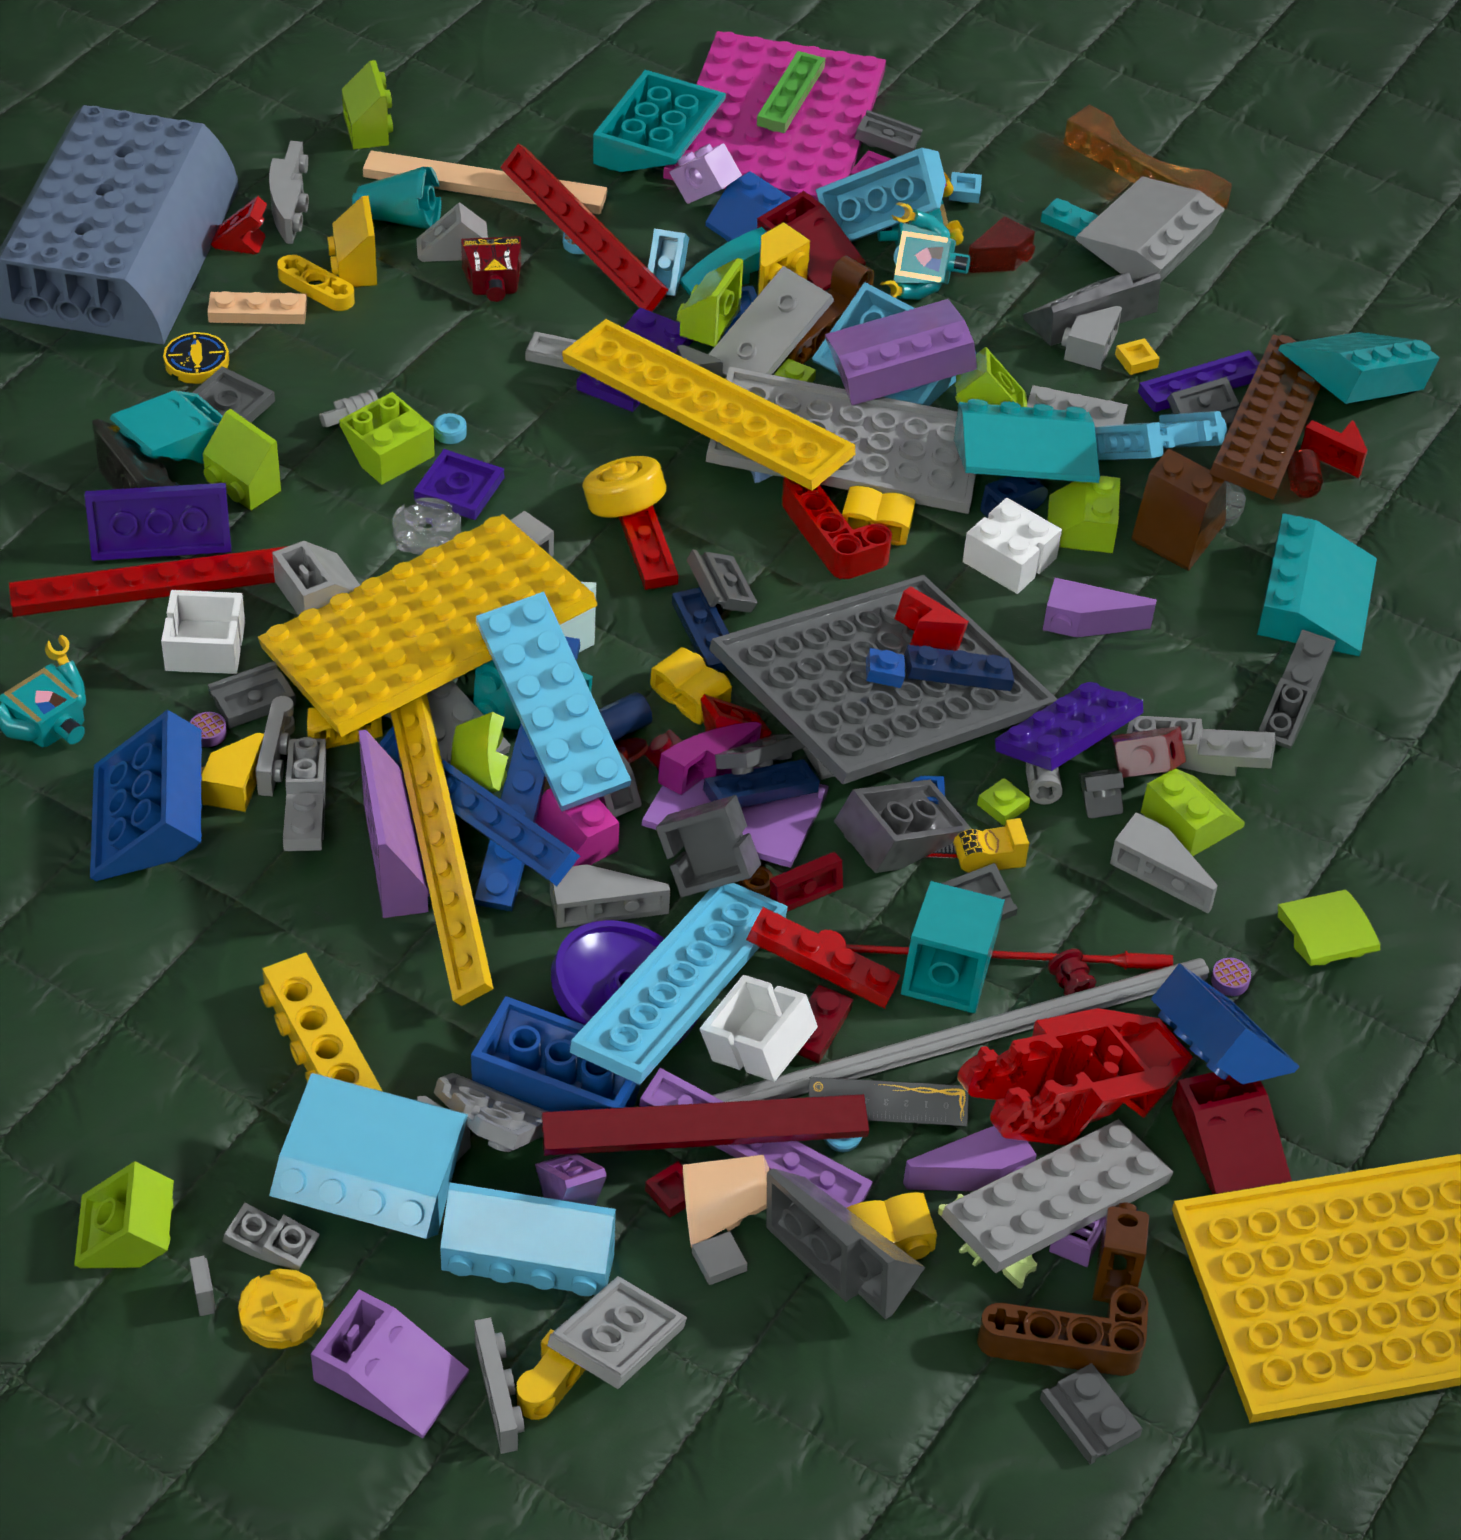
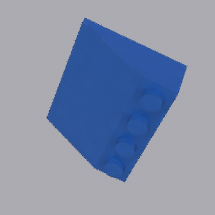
(147, 799)

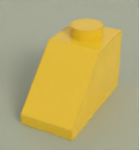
(231, 774)

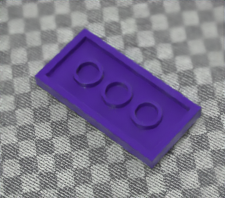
(651, 327)
(158, 521)
(1069, 726)

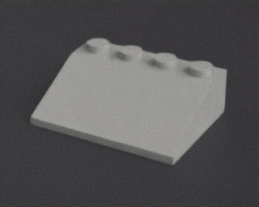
(1151, 228)

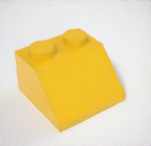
(354, 245)

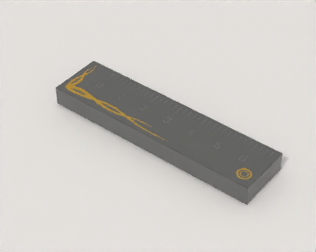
(900, 1100)

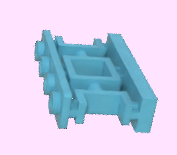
(1149, 439)

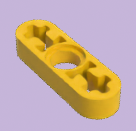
(332, 293)

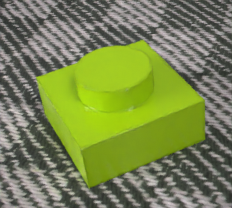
(797, 371)
(1003, 801)

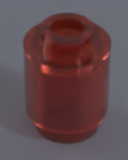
(1305, 473)

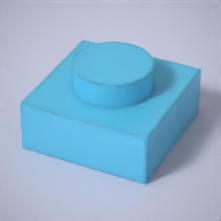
(965, 187)

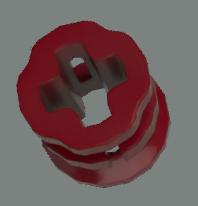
(1071, 971)

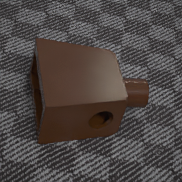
(1123, 1235)

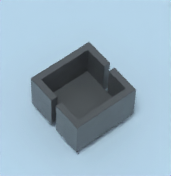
(713, 845)

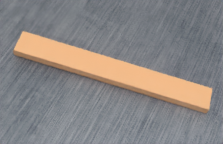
(474, 179)

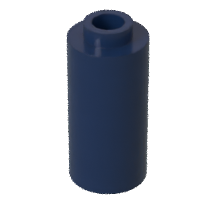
(626, 715)

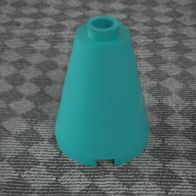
(404, 198)

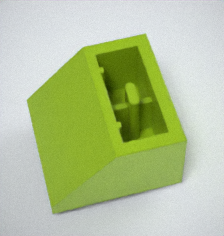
(366, 108)
(388, 437)

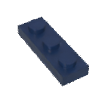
(700, 623)
(958, 667)
(764, 784)

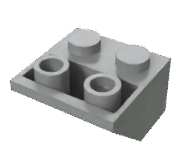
(311, 575)

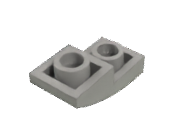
(271, 1240)

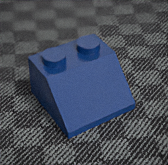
(742, 205)

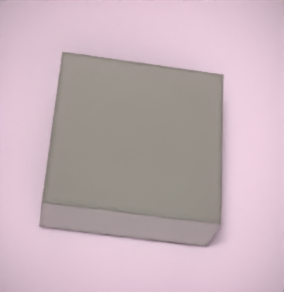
(719, 1258)
(202, 1285)

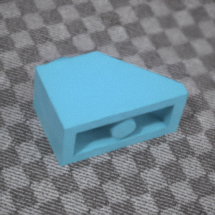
(668, 258)

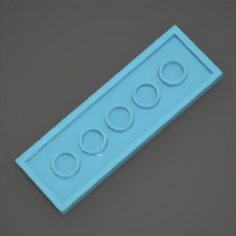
(553, 701)

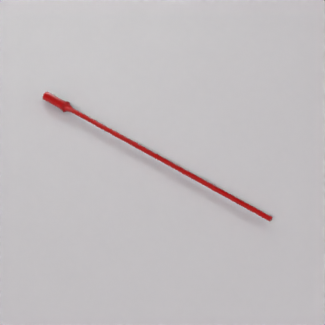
(1124, 960)

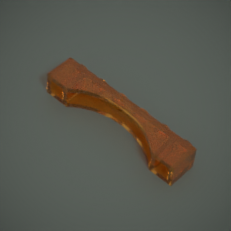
(1099, 139)

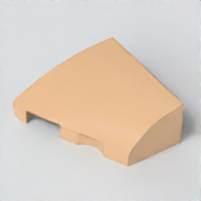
(723, 1194)

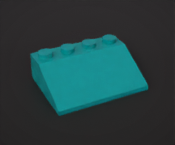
(654, 123)
(1364, 364)
(1027, 441)
(1317, 586)

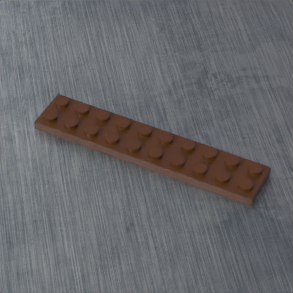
(1267, 423)

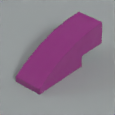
(694, 758)

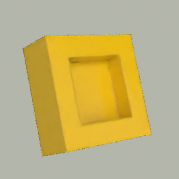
(1137, 356)

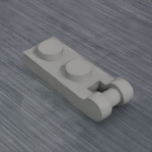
(274, 744)

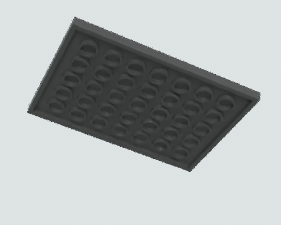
(815, 683)

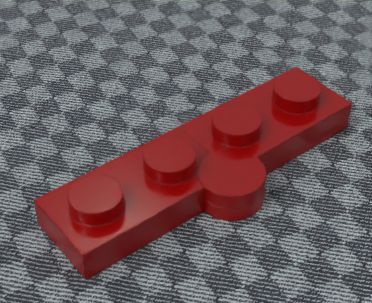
(823, 955)

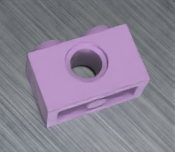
(704, 172)

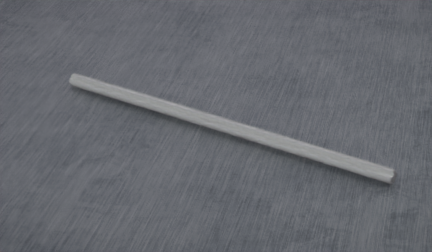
(960, 1036)

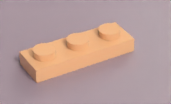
(257, 308)

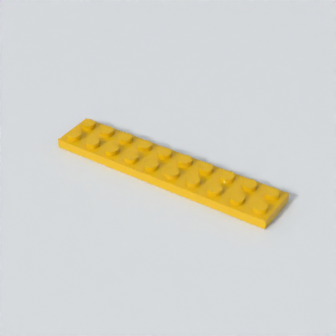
(710, 404)

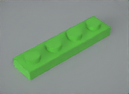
(790, 92)

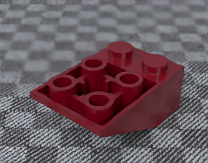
(815, 223)
(1230, 1132)

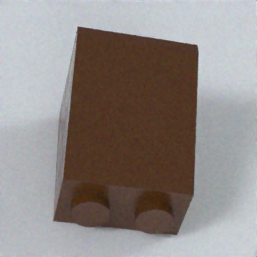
(1180, 510)

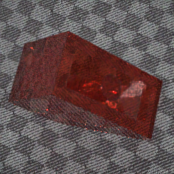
(1002, 247)

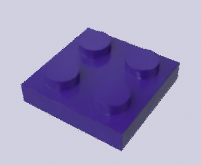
(460, 482)

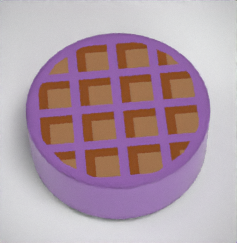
(212, 727)
(1231, 976)

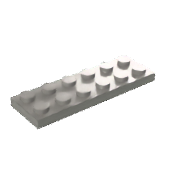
(1056, 1195)

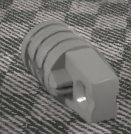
(345, 407)
(1040, 784)

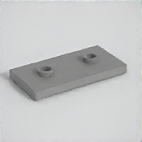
(772, 324)

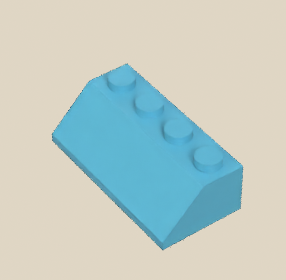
(869, 198)
(527, 1239)

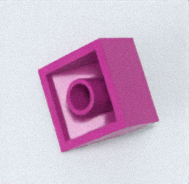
(585, 828)

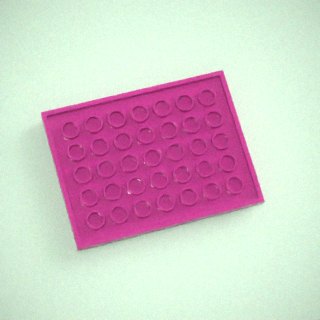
(821, 137)

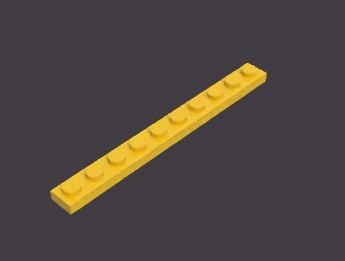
(441, 852)

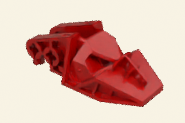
(1075, 1073)

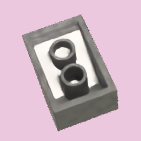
(898, 823)

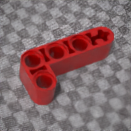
(841, 549)

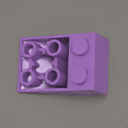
(387, 1364)

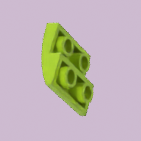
(476, 753)
(1329, 927)

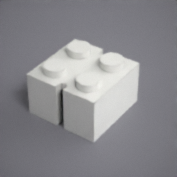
(1011, 545)
(203, 631)
(758, 1027)

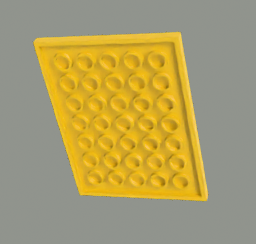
(416, 623)
(1333, 1285)

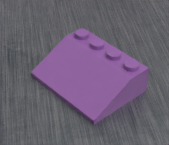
(902, 351)
(391, 832)

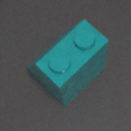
(952, 946)

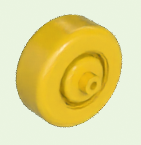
(624, 486)

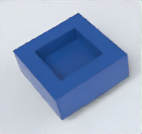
(885, 667)

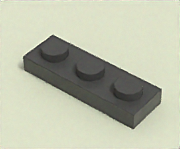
(758, 753)

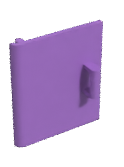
(775, 826)

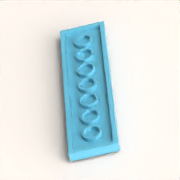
(674, 984)

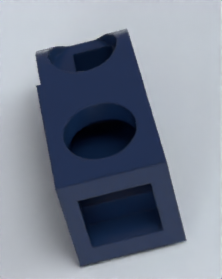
(1022, 490)

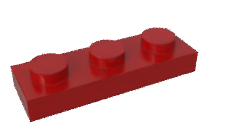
(649, 549)

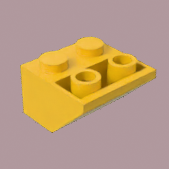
(782, 248)

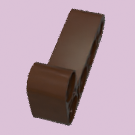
(845, 283)
(1003, 1322)

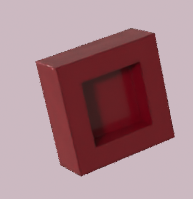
(659, 745)
(668, 1189)

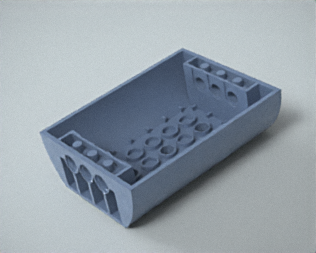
(141, 240)

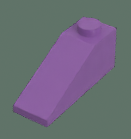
(1092, 610)
(968, 1162)
(571, 1179)

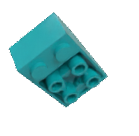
(170, 425)

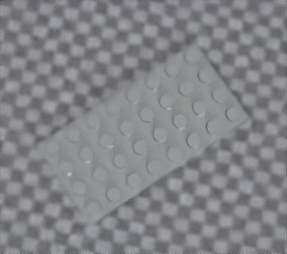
(896, 442)

